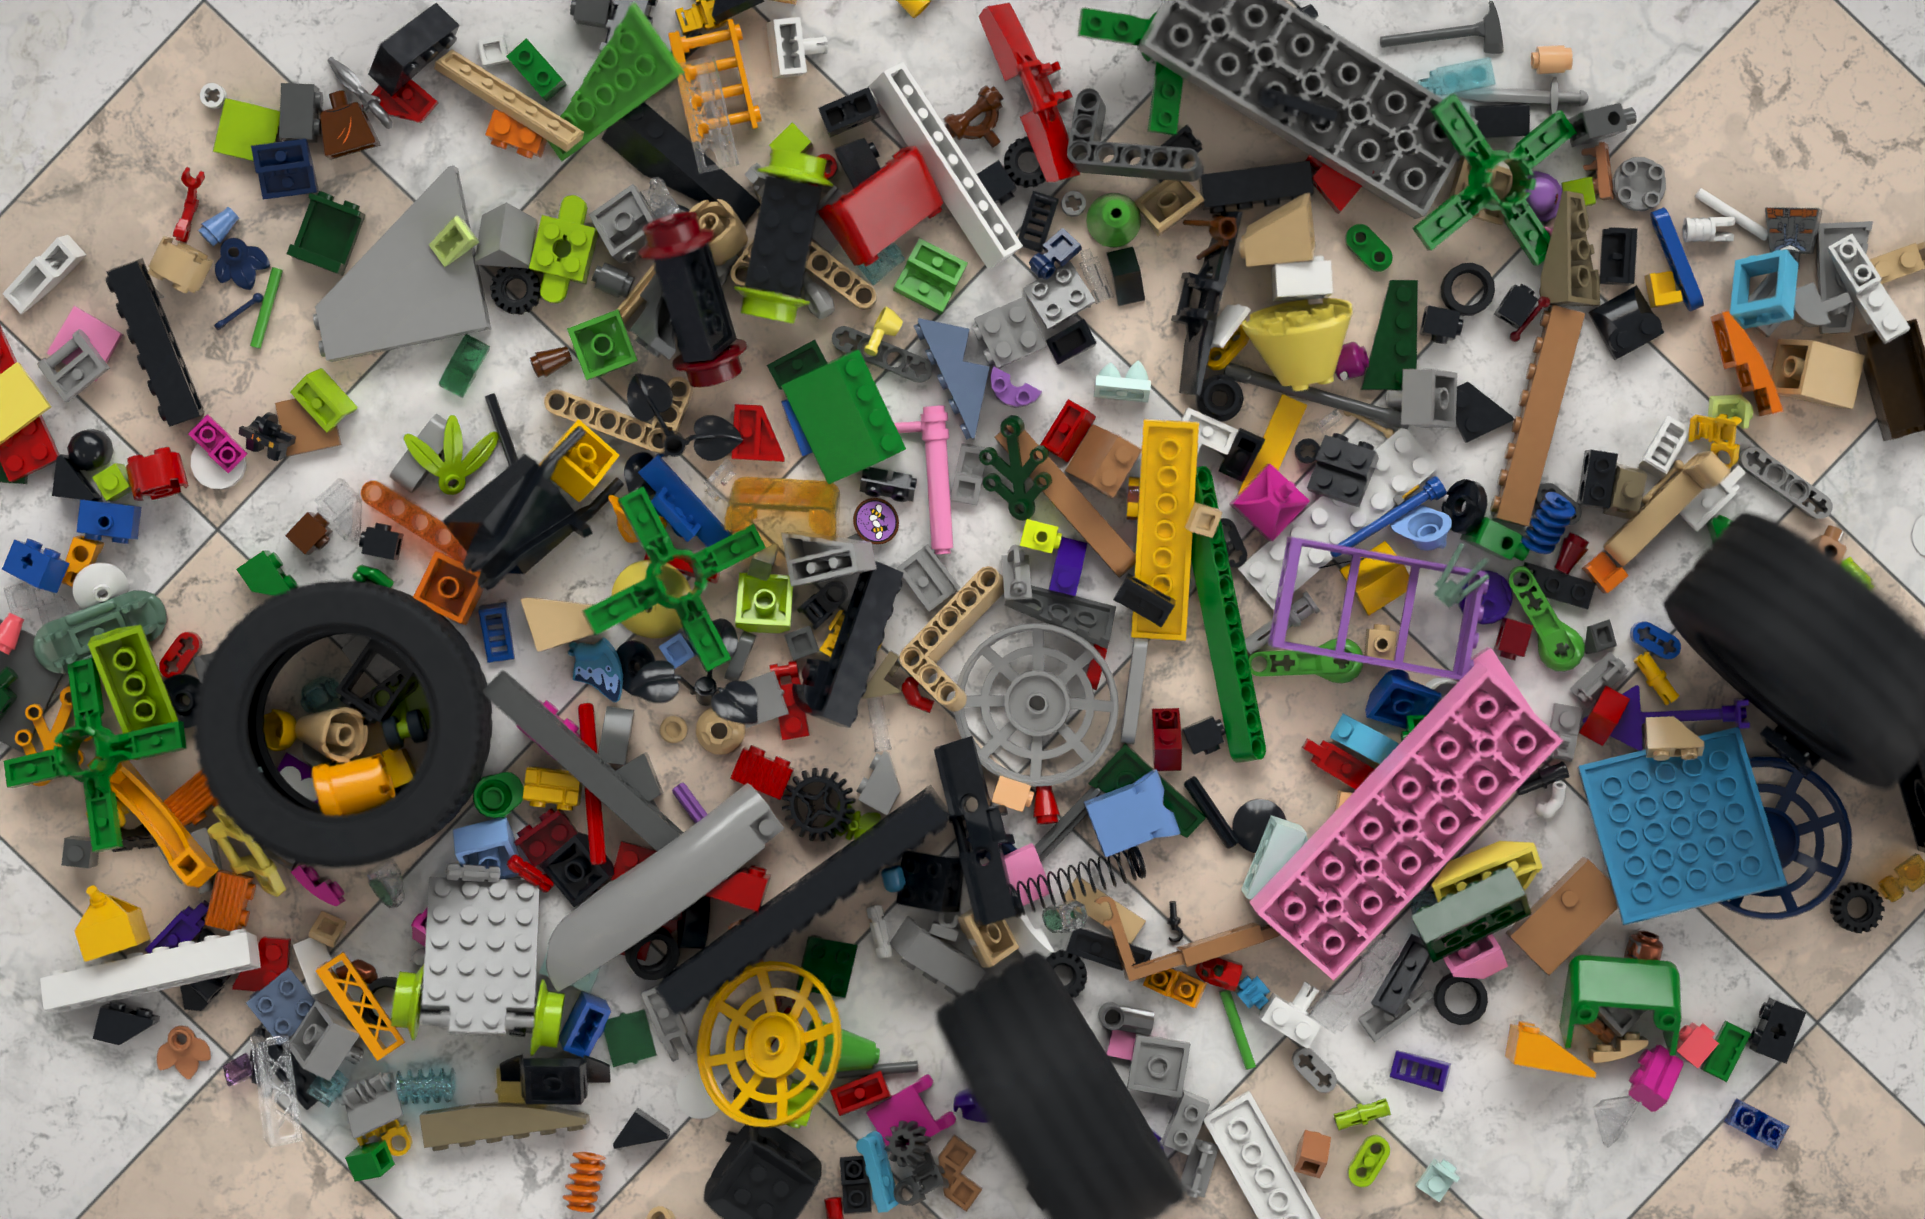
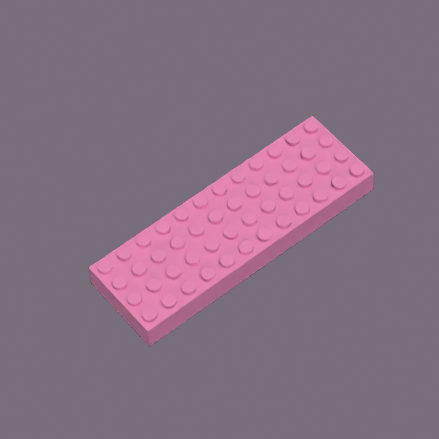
(1405, 821)

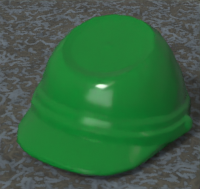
(498, 794)

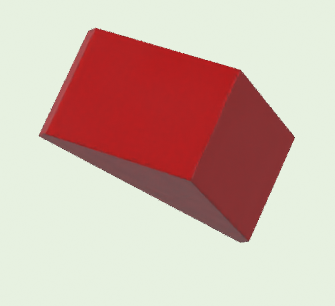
(1604, 715)

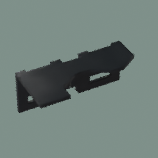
(140, 831)

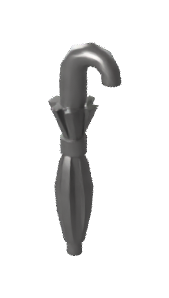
(351, 82)

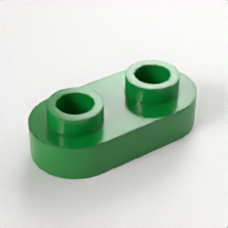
(1366, 250)

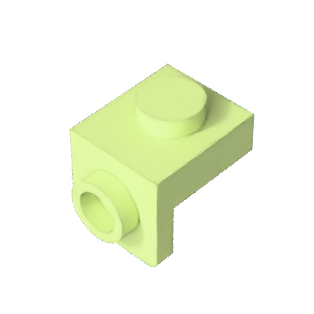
(1732, 406)

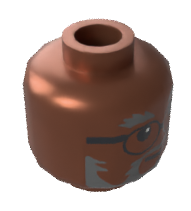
(1644, 946)

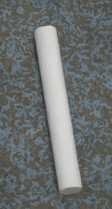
(1728, 211)

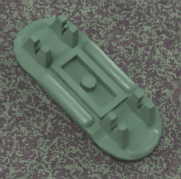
(67, 637)

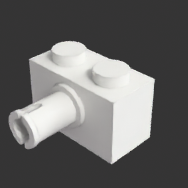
(789, 47)
(1292, 1017)

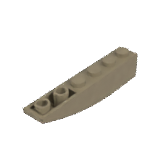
(494, 1121)

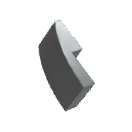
(616, 735)

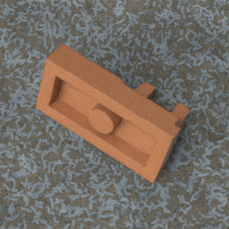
(1603, 183)

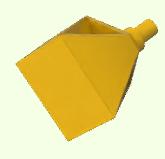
(583, 464)
(109, 926)

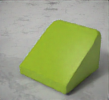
(1582, 186)

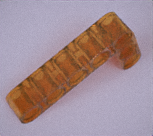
(409, 516)

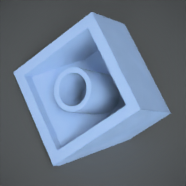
(486, 845)

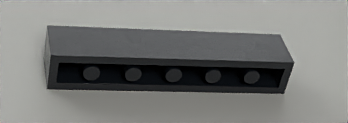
(155, 342)
(857, 645)

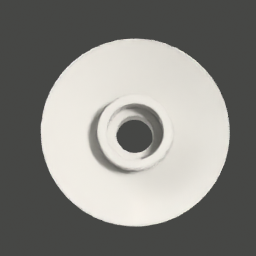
(98, 577)

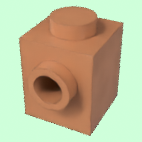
(1312, 1154)

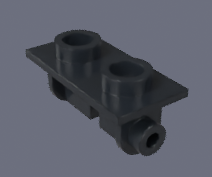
(875, 484)

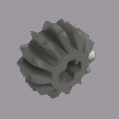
(905, 1134)

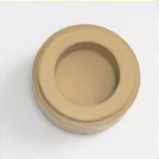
(673, 729)

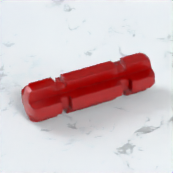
(530, 873)

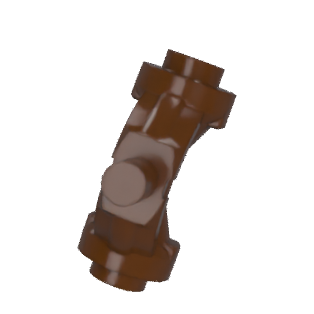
(988, 102)

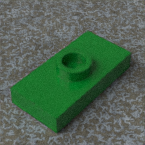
(1728, 1051)

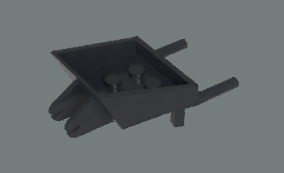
(520, 517)

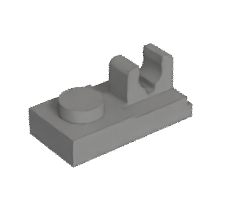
(1566, 724)

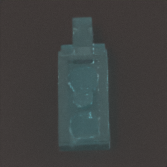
(1460, 77)

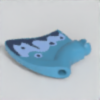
(598, 666)

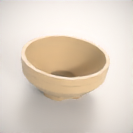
(722, 746)

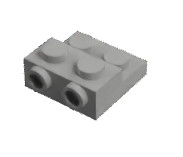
(622, 224)
(1008, 333)

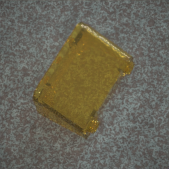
(810, 496)

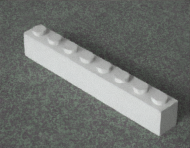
(948, 166)
(150, 972)

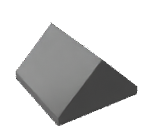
(506, 238)

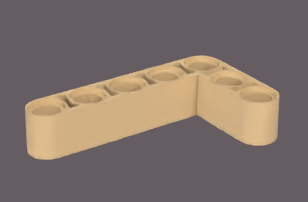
(827, 275)
(623, 421)
(1699, 473)
(950, 635)

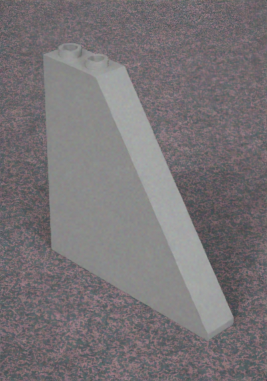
(401, 288)

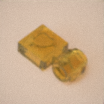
(1910, 874)

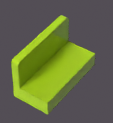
(323, 399)

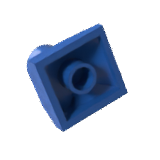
(1399, 697)

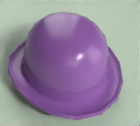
(1545, 197)

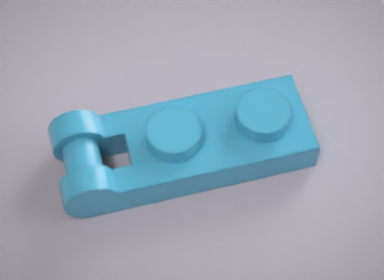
(878, 1170)

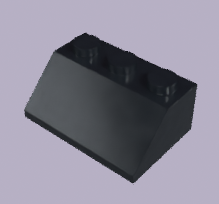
(858, 160)

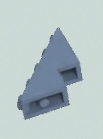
(963, 379)

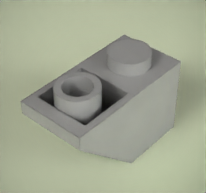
(882, 786)

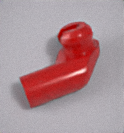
(913, 697)

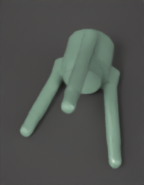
(1450, 591)

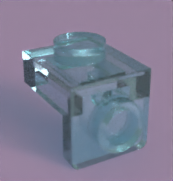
(887, 261)
(326, 1090)

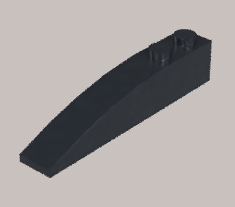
(665, 153)

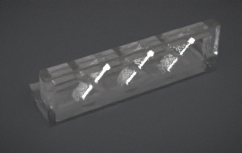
(716, 114)
(266, 1092)

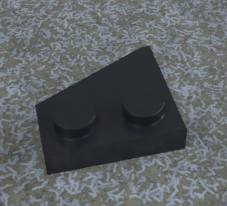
(1477, 413)

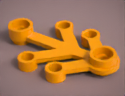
(47, 737)

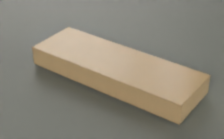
(1131, 922)

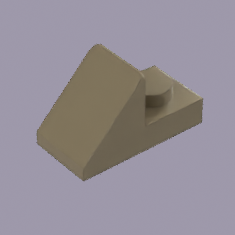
(878, 684)

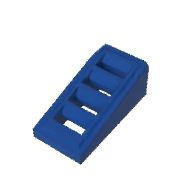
(490, 609)

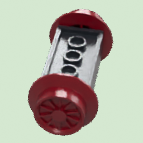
(693, 299)

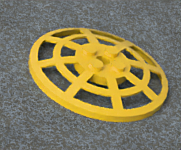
(758, 1044)

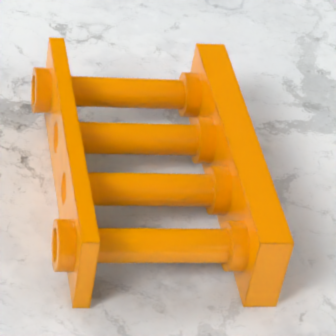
(682, 45)

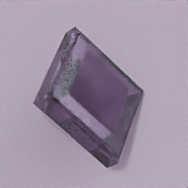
(237, 1070)

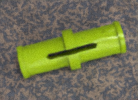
(1362, 1114)

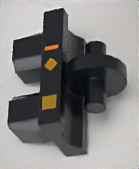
(268, 433)

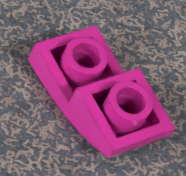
(218, 443)
(326, 891)

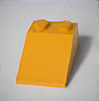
(1534, 1049)

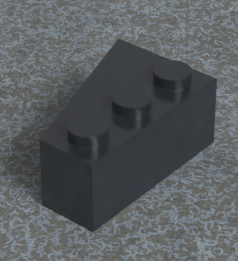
(412, 48)

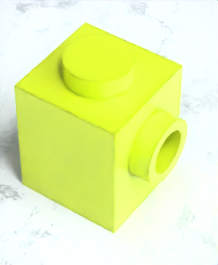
(1040, 536)

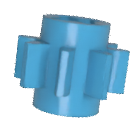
(1253, 992)

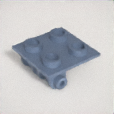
(281, 1004)

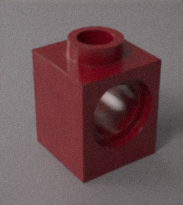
(1513, 638)

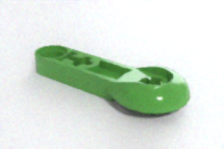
(1548, 626)
(1315, 664)

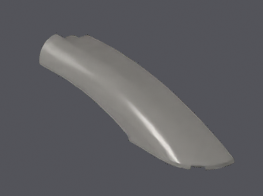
(660, 887)

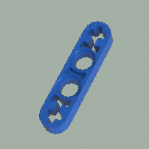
(1676, 259)

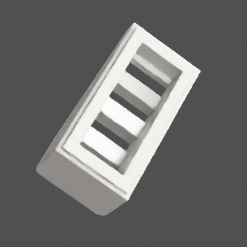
(1653, 466)

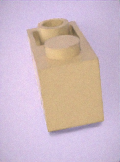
(1670, 738)

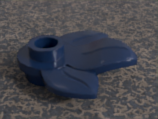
(241, 267)

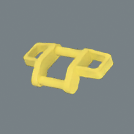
(257, 862)

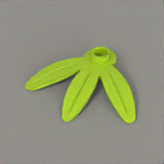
(453, 448)

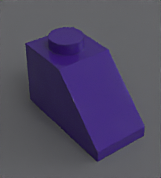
(1068, 566)

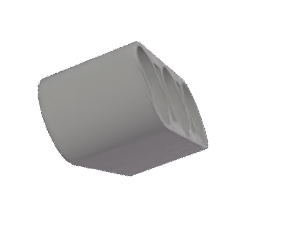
(408, 471)

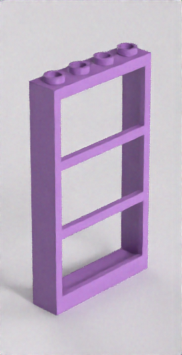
(1467, 638)

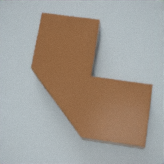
(953, 1160)

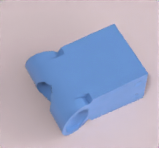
(1131, 815)

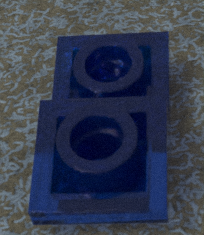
(1756, 1124)

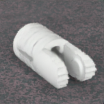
(1704, 229)

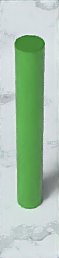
(266, 307)
(1237, 1029)

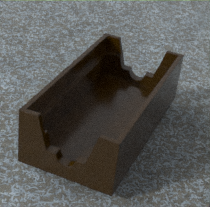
(1896, 380)

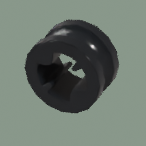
(1306, 442)

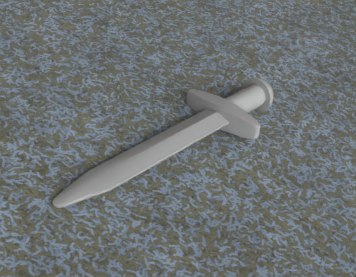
(1550, 96)

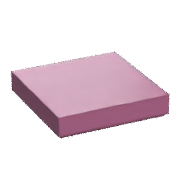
(100, 334)
(1022, 865)

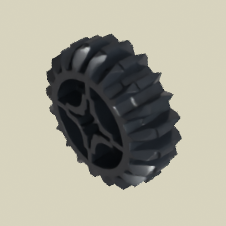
(807, 825)

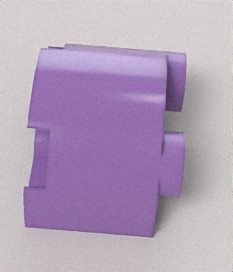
(1009, 394)

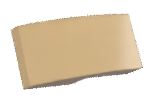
(1625, 1046)

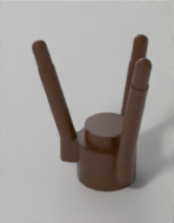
(1220, 228)

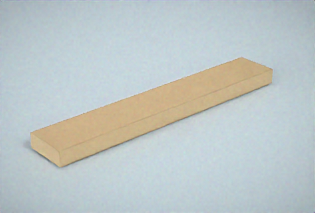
(509, 100)

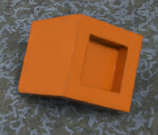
(1604, 572)

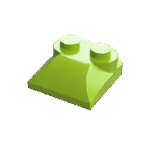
(764, 604)

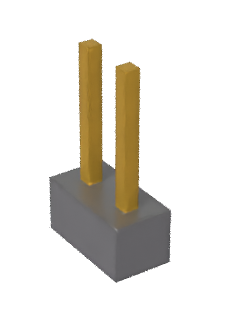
(1400, 499)

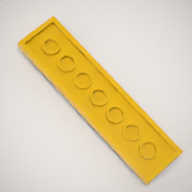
(1163, 511)

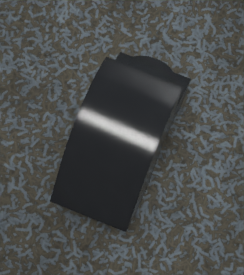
(812, 675)

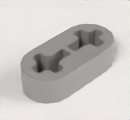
(1309, 1074)

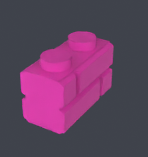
(1655, 1077)

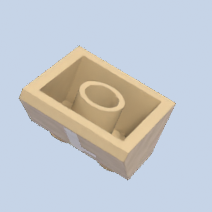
(989, 942)

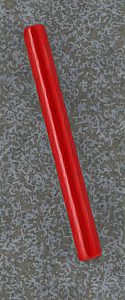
(593, 803)

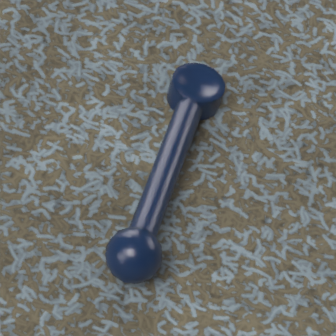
(257, 298)

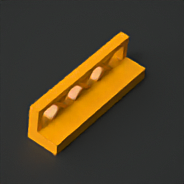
(351, 1007)

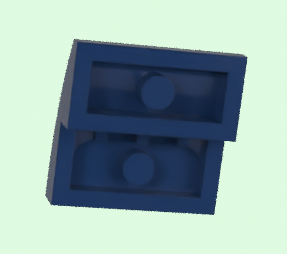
(284, 168)

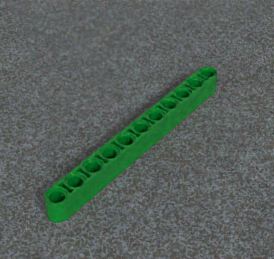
(1225, 634)

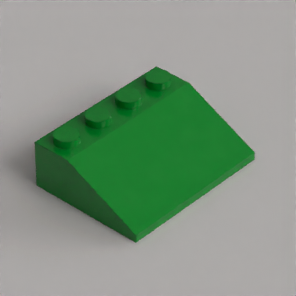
(843, 416)

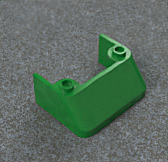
(1622, 984)

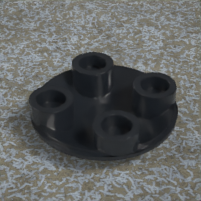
(1252, 820)

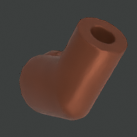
(365, 970)

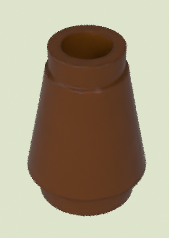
(550, 360)

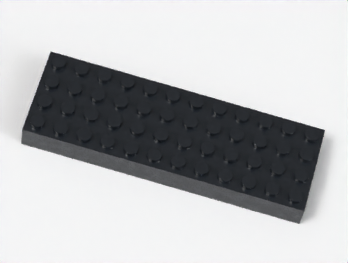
(802, 900)

